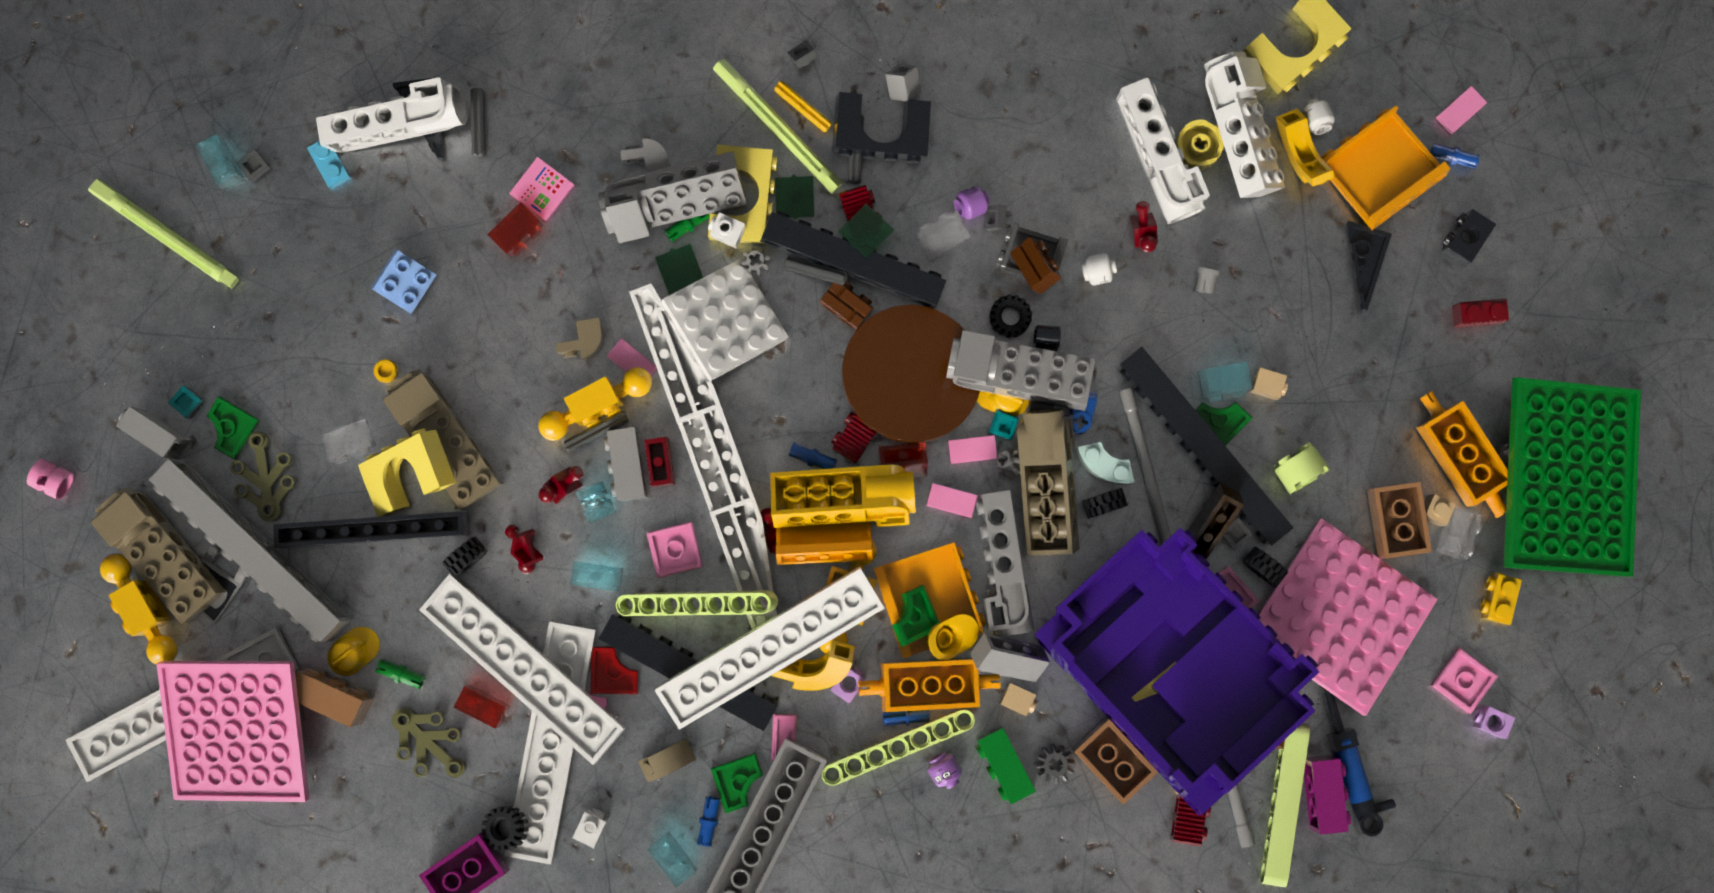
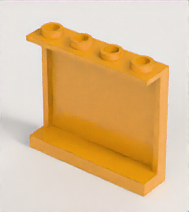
(1383, 168)
(824, 543)
(944, 582)

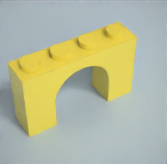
(1327, 30)
(758, 166)
(382, 470)

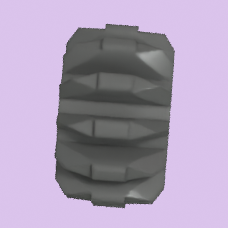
(1052, 772)

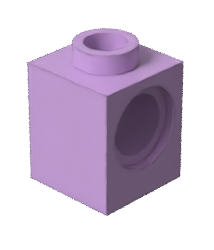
(848, 694)
(1503, 721)

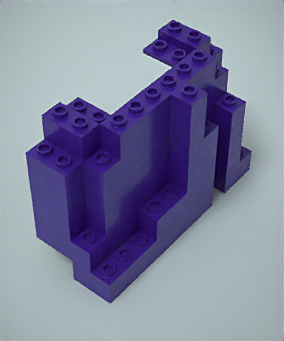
(1231, 680)

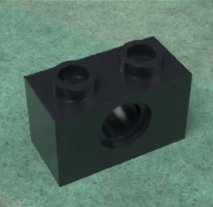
(1479, 229)

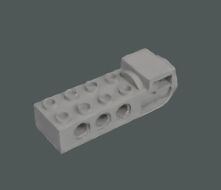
(671, 195)
(1020, 371)
(1009, 587)

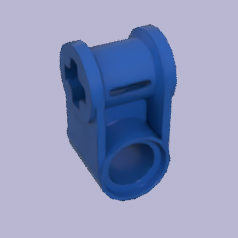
(1086, 415)

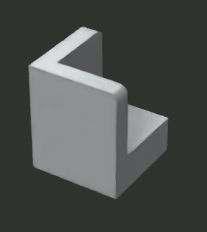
(903, 82)

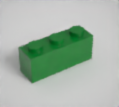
(1004, 766)

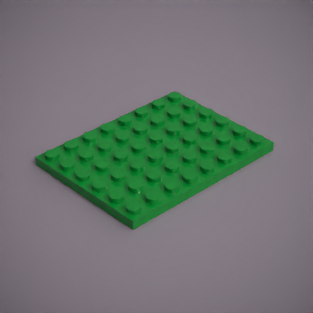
(1572, 477)

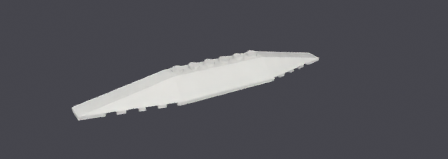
(710, 450)

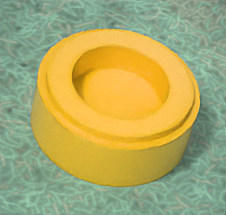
(386, 371)

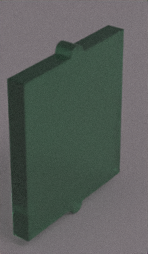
(795, 196)
(866, 230)
(679, 268)

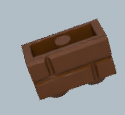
(1036, 265)
(847, 305)

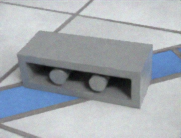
(625, 464)
(1009, 657)

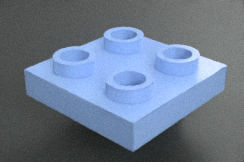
(403, 281)

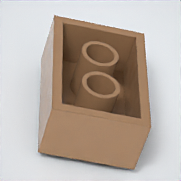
(1399, 520)
(332, 697)
(1114, 760)

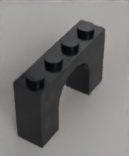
(851, 138)

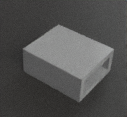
(153, 433)

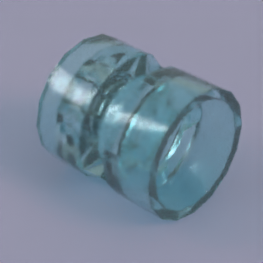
(595, 502)

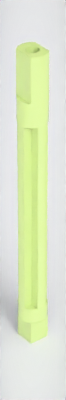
(777, 125)
(163, 233)

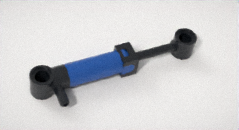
(1344, 744)

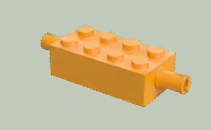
(1464, 453)
(929, 685)

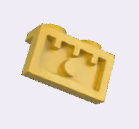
(1500, 598)

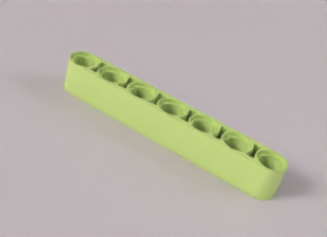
(706, 600)
(889, 755)
(1284, 808)

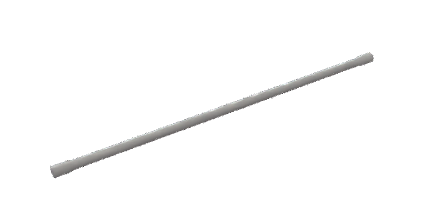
(1131, 408)

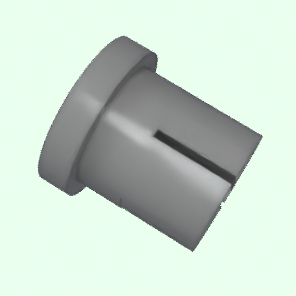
(1206, 280)

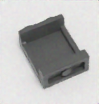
(1019, 235)

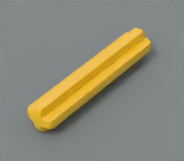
(803, 106)

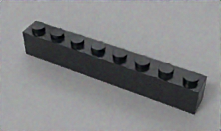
(876, 269)
(371, 529)
(669, 661)

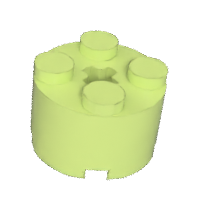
(1301, 469)

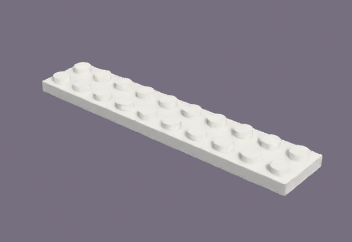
(769, 648)
(522, 669)
(142, 723)
(547, 754)

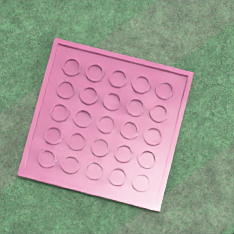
(1346, 614)
(233, 730)

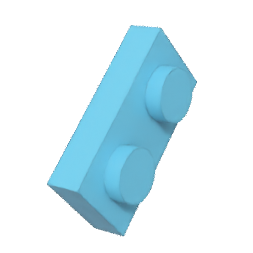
(329, 165)

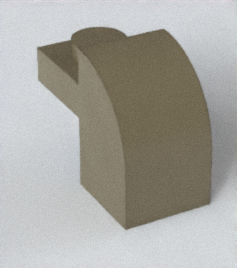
(590, 340)
(667, 760)

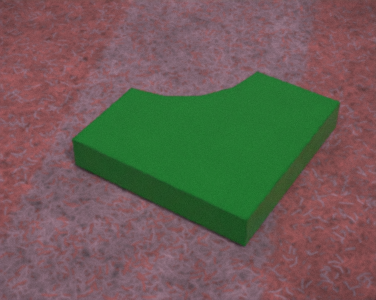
(1224, 421)
(232, 427)
(916, 616)
(735, 779)

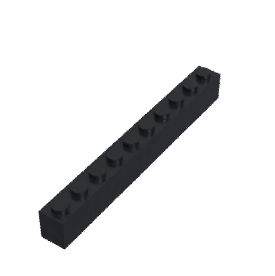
(1205, 444)

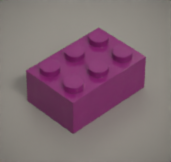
(1326, 795)
(466, 869)

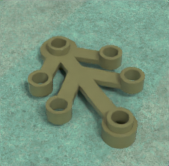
(265, 479)
(424, 740)

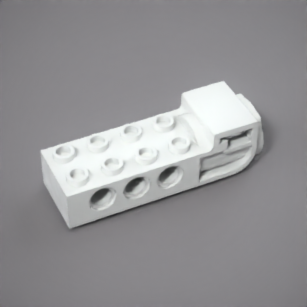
(1232, 90)
(427, 110)
(1164, 170)

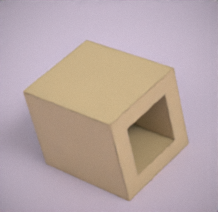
(1269, 384)
(1438, 509)
(1018, 699)

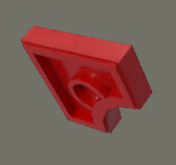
(609, 673)

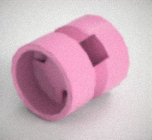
(51, 480)

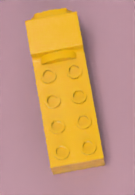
(843, 496)

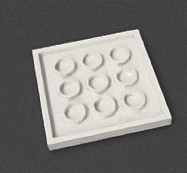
(724, 319)

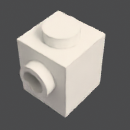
(727, 230)
(591, 827)

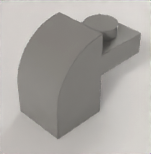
(652, 154)

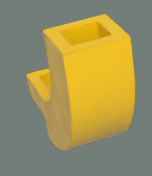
(1301, 150)
(821, 672)

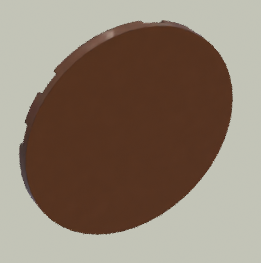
(899, 373)

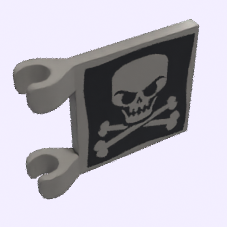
(230, 584)

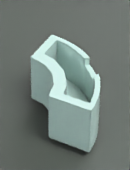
(1104, 466)

